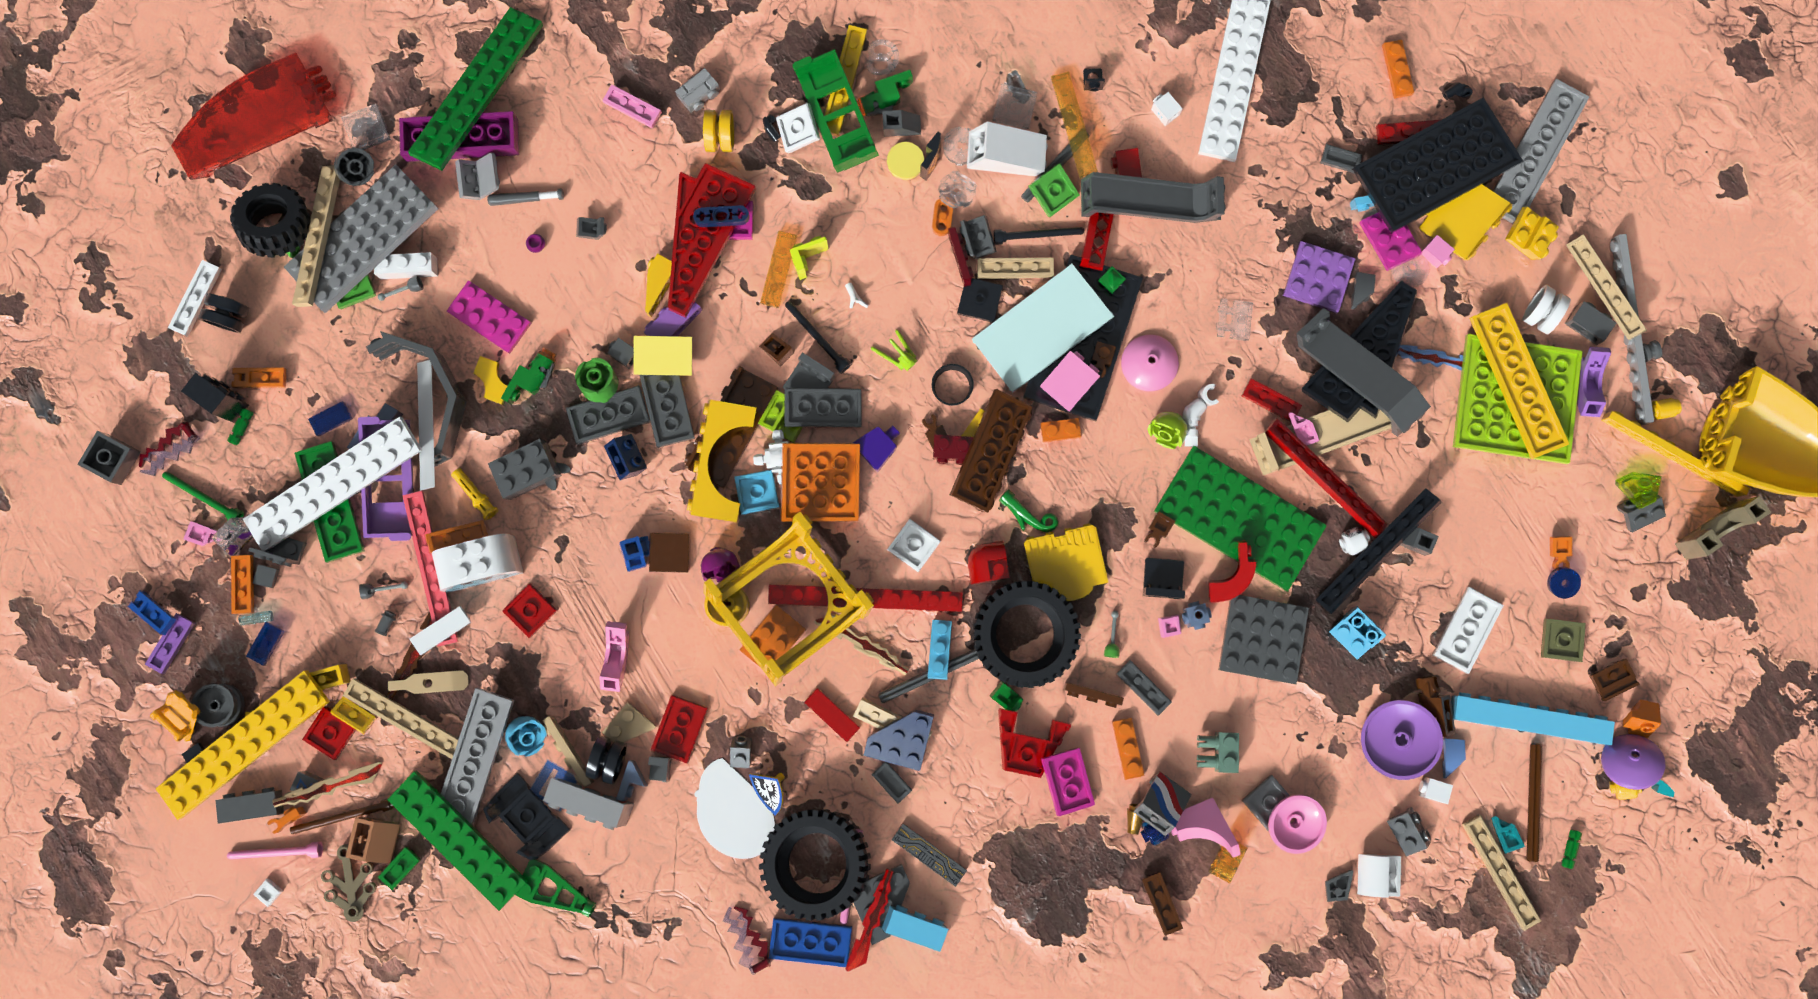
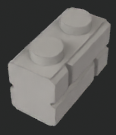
(698, 90)

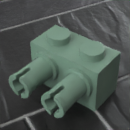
(1226, 752)

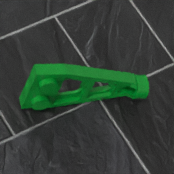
(535, 873)

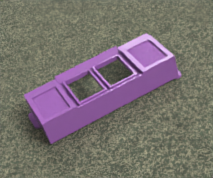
(385, 518)

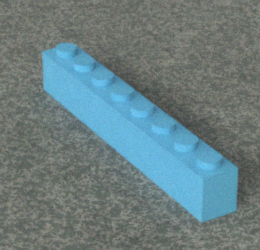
(1532, 720)

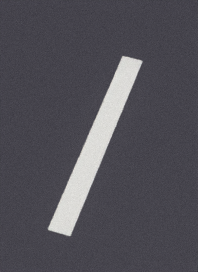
(425, 416)

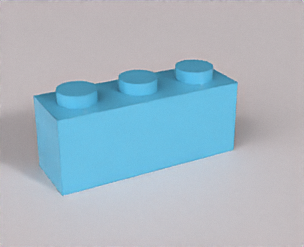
(915, 927)

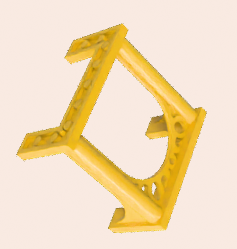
(858, 603)

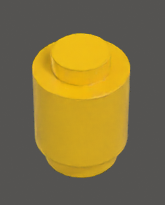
(1666, 408)

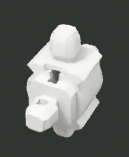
(773, 454)

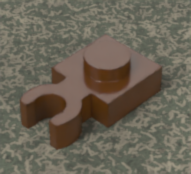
(1103, 356)
(933, 429)
(1160, 526)

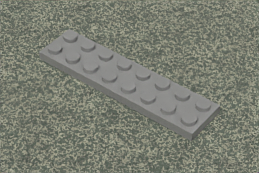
(1541, 146)
(476, 752)

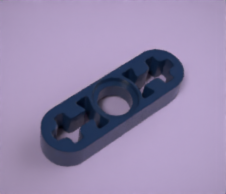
(726, 222)

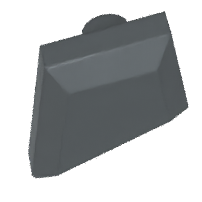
(1338, 887)

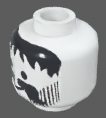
(1354, 541)

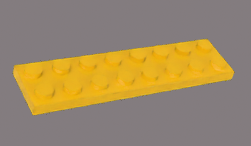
(1519, 381)

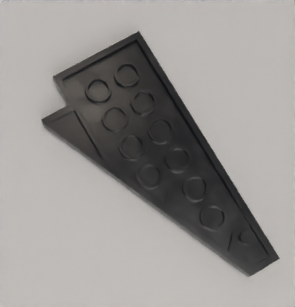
(1379, 334)

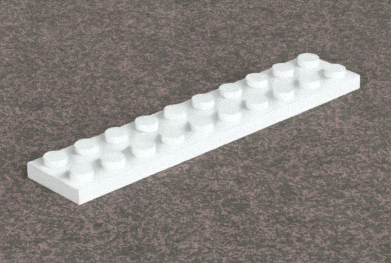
(1234, 79)
(332, 484)

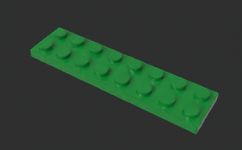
(457, 840)

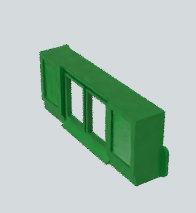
(818, 79)

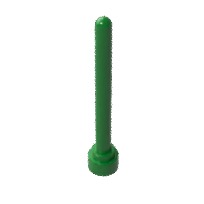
(229, 512)

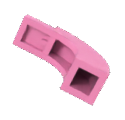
(615, 657)

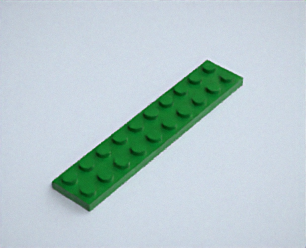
(475, 89)

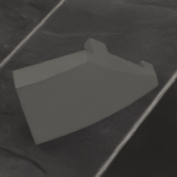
(1363, 288)

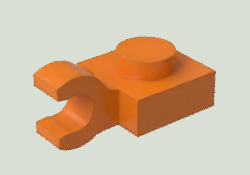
(291, 815)

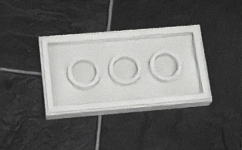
(1468, 630)

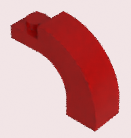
(1237, 583)

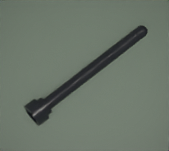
(1002, 236)
(842, 364)

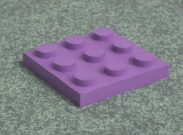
(1319, 277)

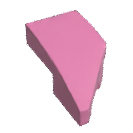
(1304, 429)
(199, 534)

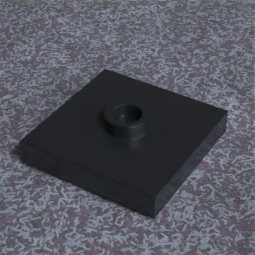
(980, 300)

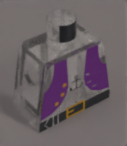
(233, 536)

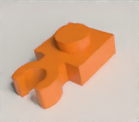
(1560, 548)

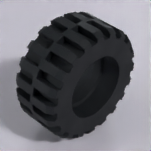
(265, 201)

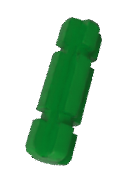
(240, 426)
(1571, 849)

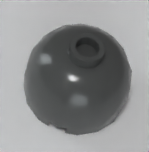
(354, 166)

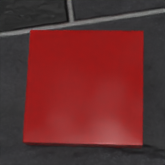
(529, 610)
(329, 734)

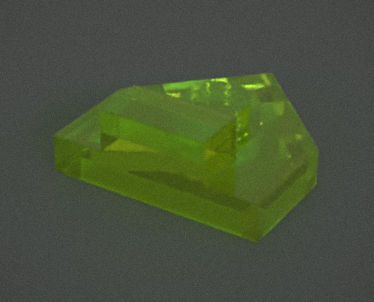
(1640, 488)

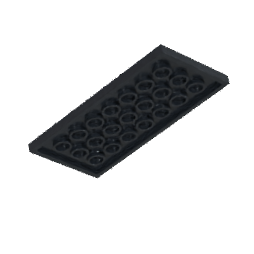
(1437, 165)
(1111, 333)

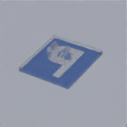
(542, 780)

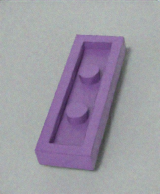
(170, 644)

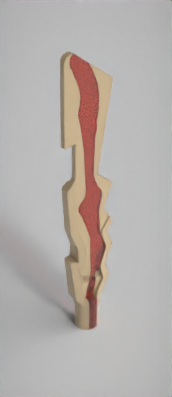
(870, 649)
(327, 786)

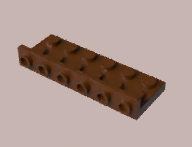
(991, 451)
(726, 452)

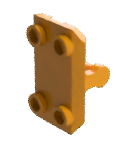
(177, 715)

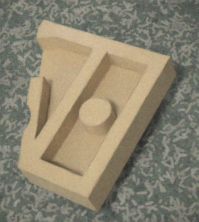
(628, 725)

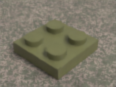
(1563, 640)

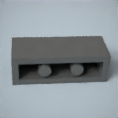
(248, 805)

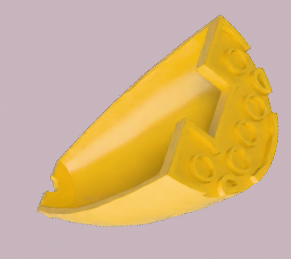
(1763, 436)

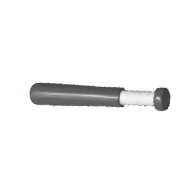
(521, 197)

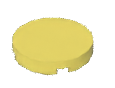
(905, 160)

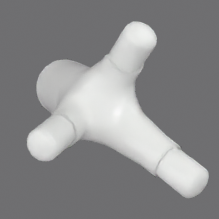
(854, 296)

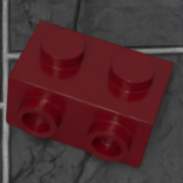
(951, 448)

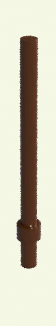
(383, 806)

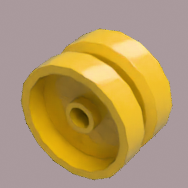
(718, 130)
(738, 608)

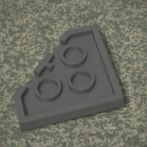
(899, 887)

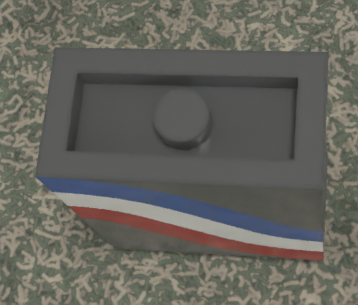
(1163, 803)

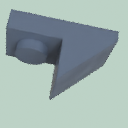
(631, 775)

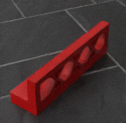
(1090, 236)

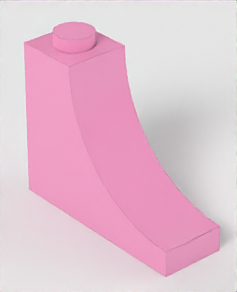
(1206, 822)

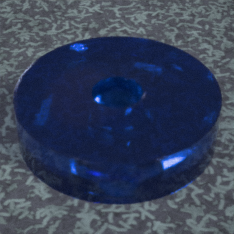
(1572, 585)

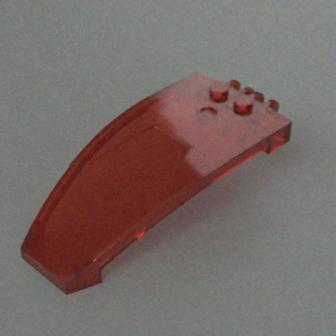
(253, 115)

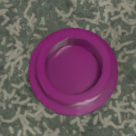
(535, 243)

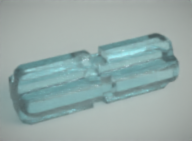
(258, 617)

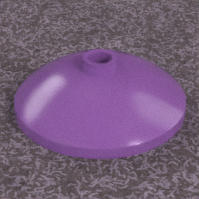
(1632, 771)

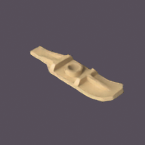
(440, 682)

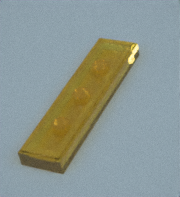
(778, 270)

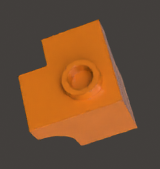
(1643, 718)

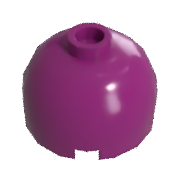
(718, 564)

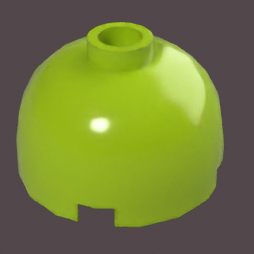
(1168, 429)

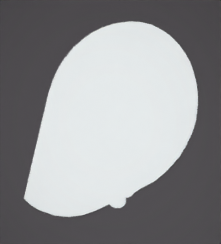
(731, 812)

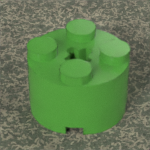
(596, 380)

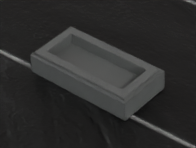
(1340, 158)
(892, 782)

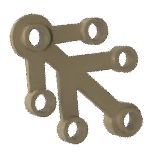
(349, 887)

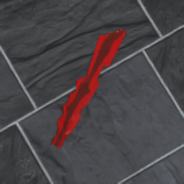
(871, 920)

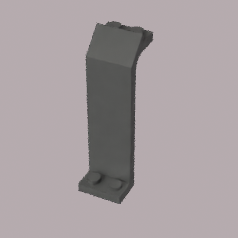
(1152, 198)
(1363, 372)

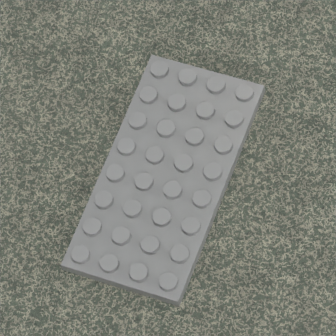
(367, 235)

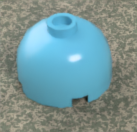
(525, 736)

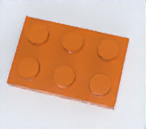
(775, 635)

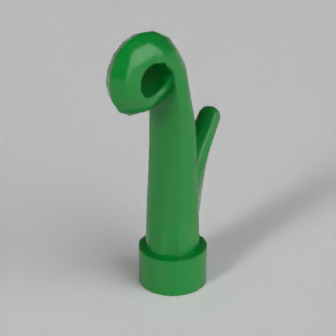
(1022, 514)

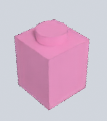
(1437, 252)

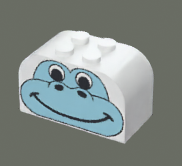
(477, 562)

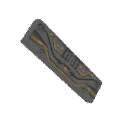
(929, 855)

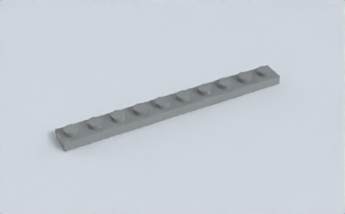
(1635, 355)

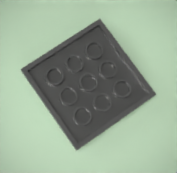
(1263, 639)

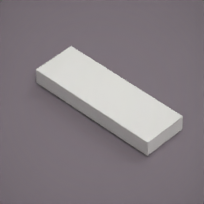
(440, 630)

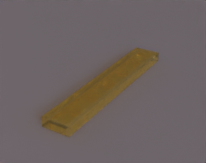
(1074, 124)

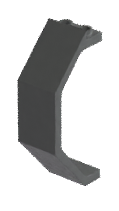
(456, 402)

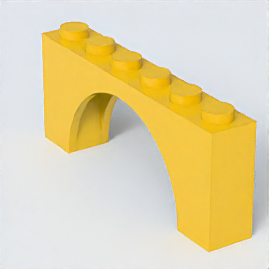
(705, 498)

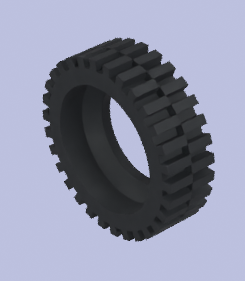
(1064, 640)
(778, 873)

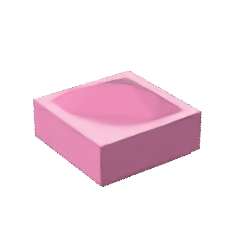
(1169, 626)

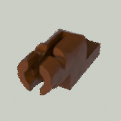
(1436, 704)

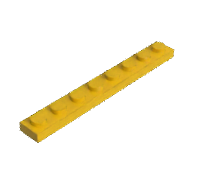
(1668, 449)

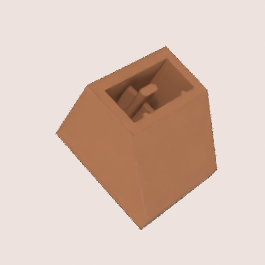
(373, 840)

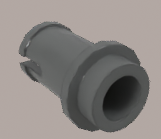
(385, 622)

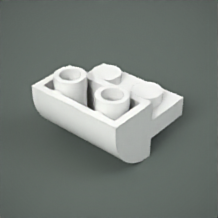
(1379, 875)

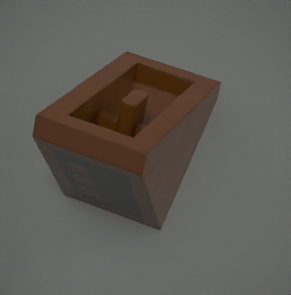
(777, 349)

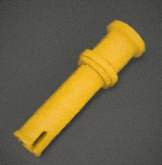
(479, 500)

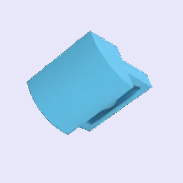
(1357, 632)

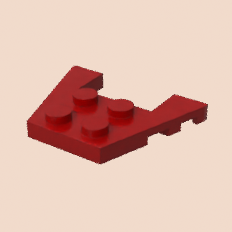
(1024, 752)

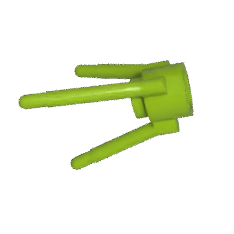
(907, 360)

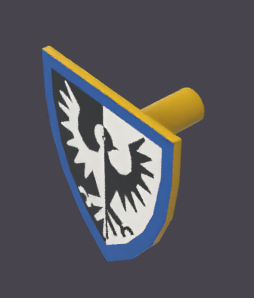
(769, 790)

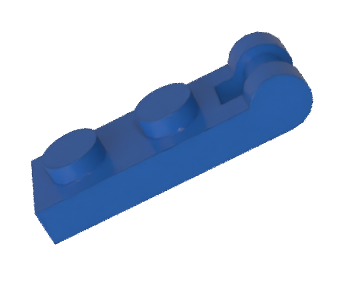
(152, 612)

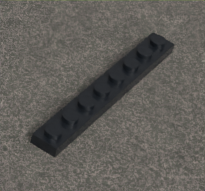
(1378, 551)

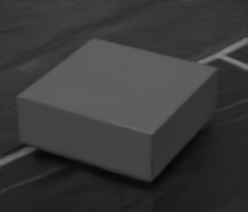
(265, 576)

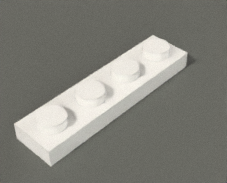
(194, 298)

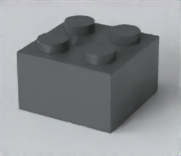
(109, 458)

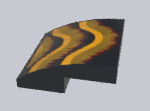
(932, 156)

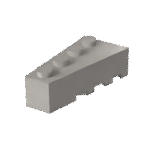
(587, 803)

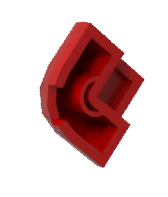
(988, 563)

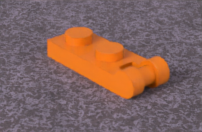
(259, 378)

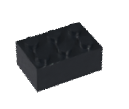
(215, 397)

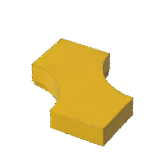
(488, 372)

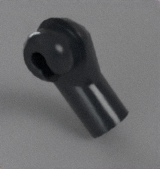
(1459, 90)
(769, 129)

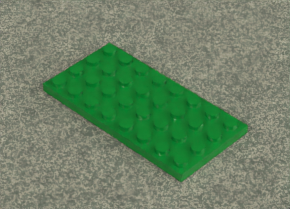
(1230, 508)

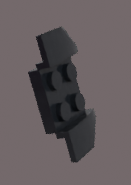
(526, 817)

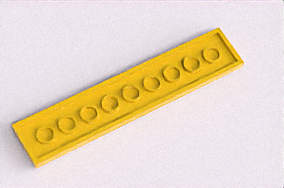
(242, 744)

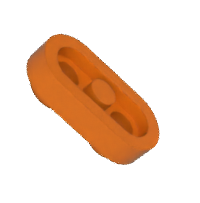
(941, 218)

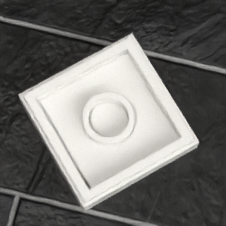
(797, 128)
(914, 545)

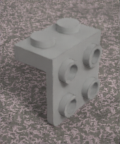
(477, 177)

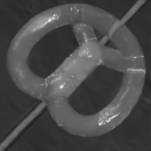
(882, 57)

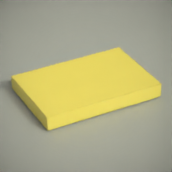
(662, 355)

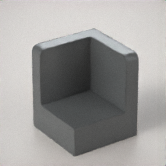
(659, 768)

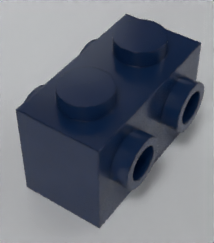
(625, 457)

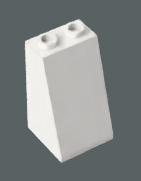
(1006, 150)

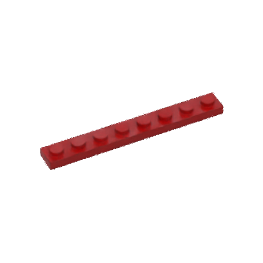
(1326, 478)

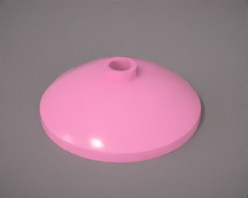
(1148, 375)
(1306, 829)

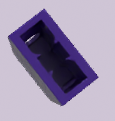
(878, 446)

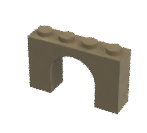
(1707, 537)

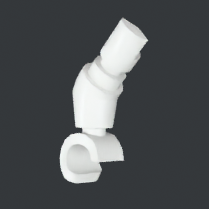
(1193, 412)

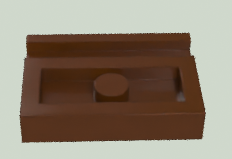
(1614, 679)

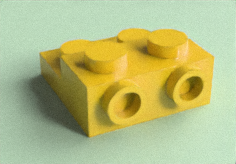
(1532, 234)

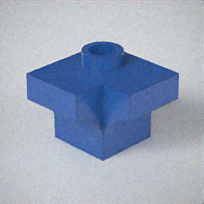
(634, 551)

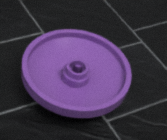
(1402, 740)

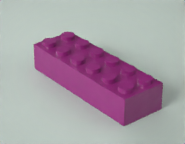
(491, 134)

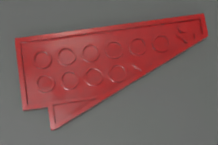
(698, 247)

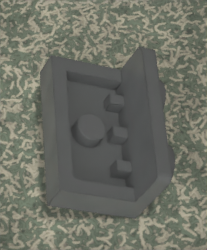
(978, 237)
(1637, 519)
(1410, 832)

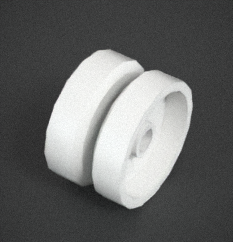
(1546, 309)

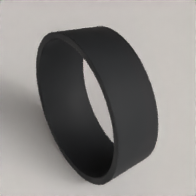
(953, 367)

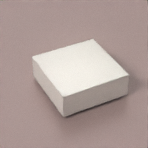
(268, 892)

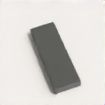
(1144, 688)

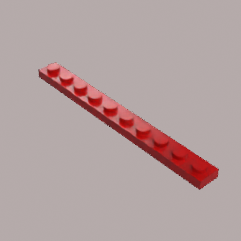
(882, 598)

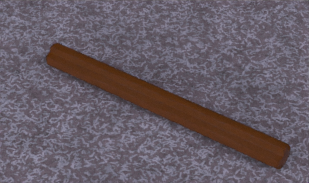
(1534, 802)

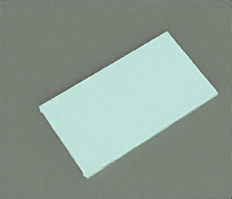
(1042, 328)

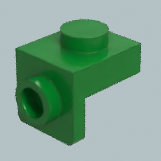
(1006, 697)

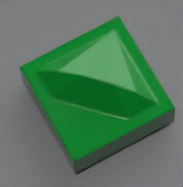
(1112, 280)

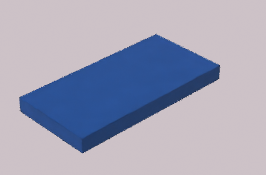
(810, 942)

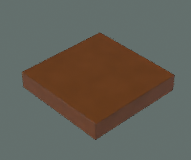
(668, 552)

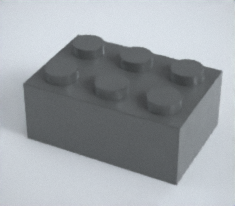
(524, 469)

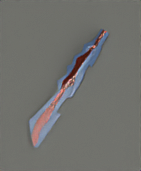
(1426, 356)

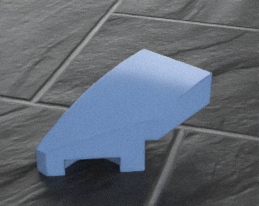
(1453, 755)

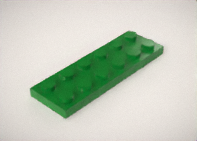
(338, 527)

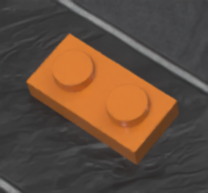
(1060, 430)

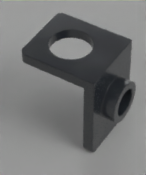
(1093, 84)

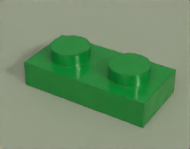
(399, 868)

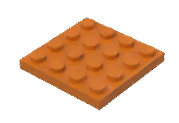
(820, 481)

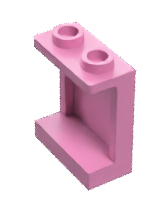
(1070, 380)

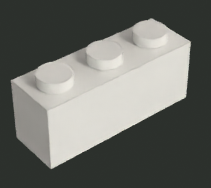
(407, 266)

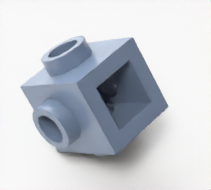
(1189, 615)

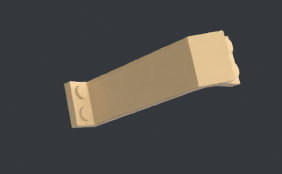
(1332, 434)

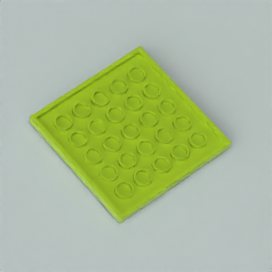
(1484, 416)

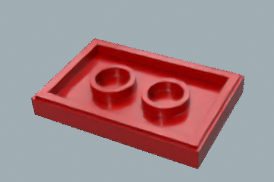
(679, 729)

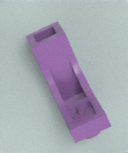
(1590, 393)

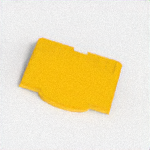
(1467, 220)
(1067, 562)

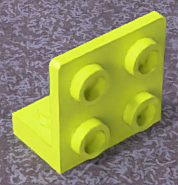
(801, 251)

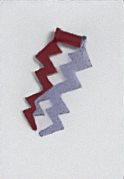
(162, 454)
(745, 960)

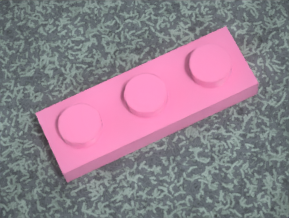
(632, 106)

